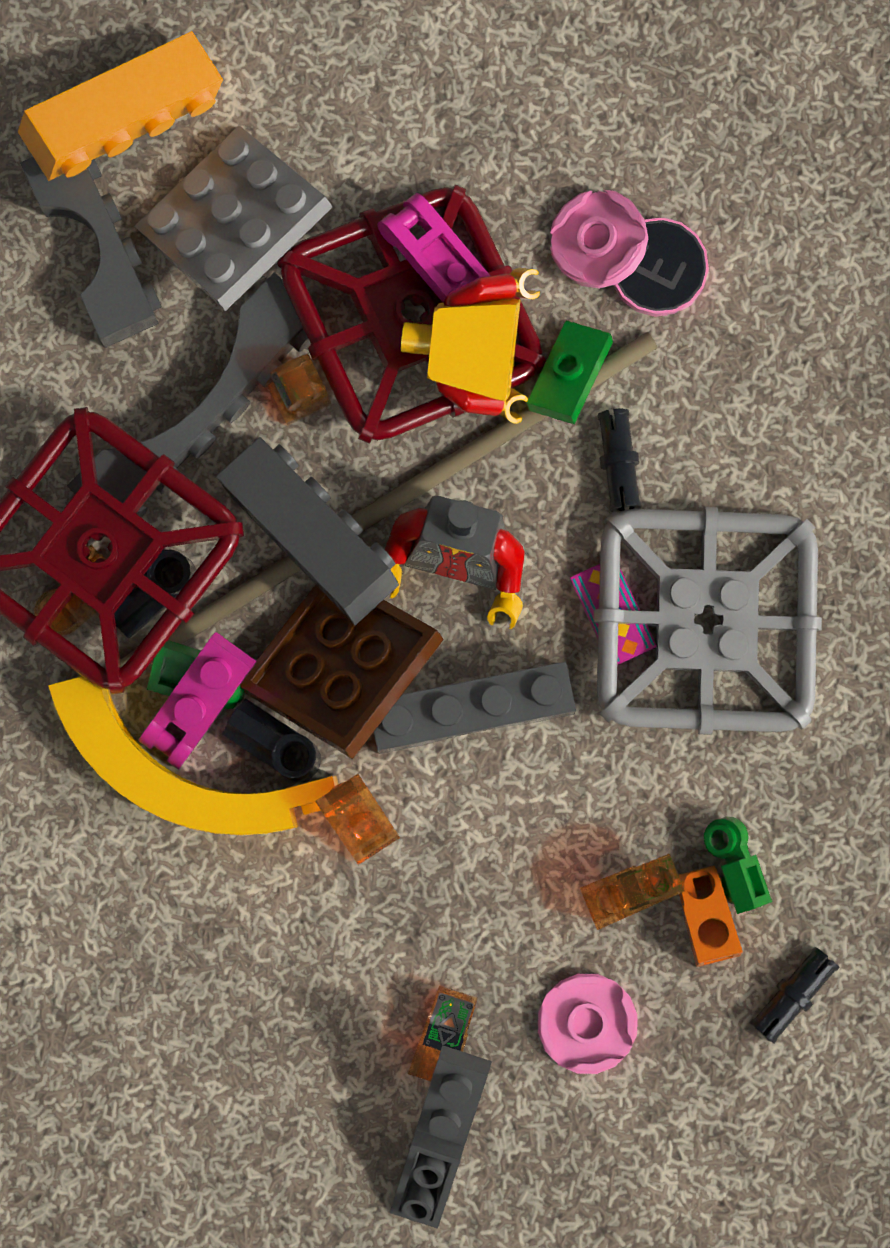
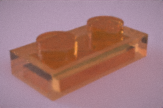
(357, 819)

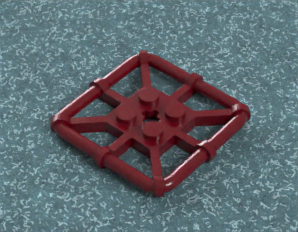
(380, 305)
(133, 549)

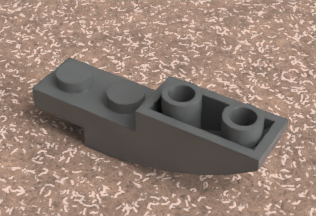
(440, 1136)

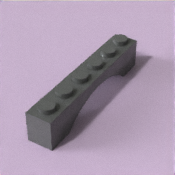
(264, 338)

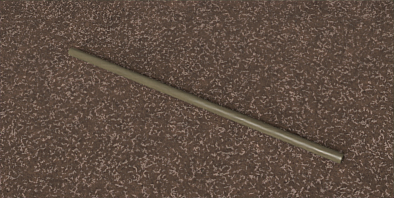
(399, 497)

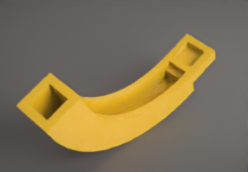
(128, 768)

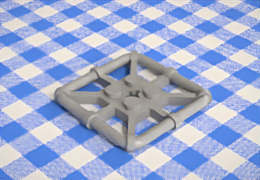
(683, 643)

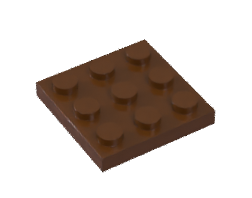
(337, 674)

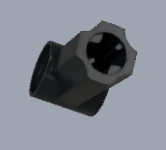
(141, 608)
(269, 740)

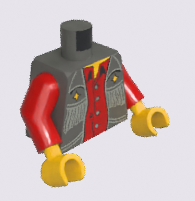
(461, 544)

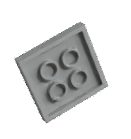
(233, 217)

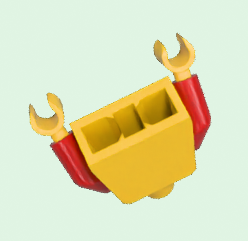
(474, 343)

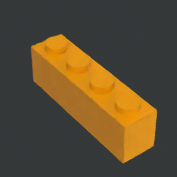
(120, 106)

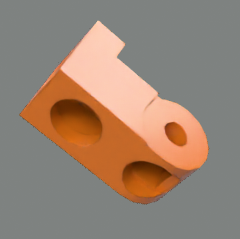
(708, 917)

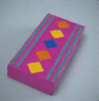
(632, 638)

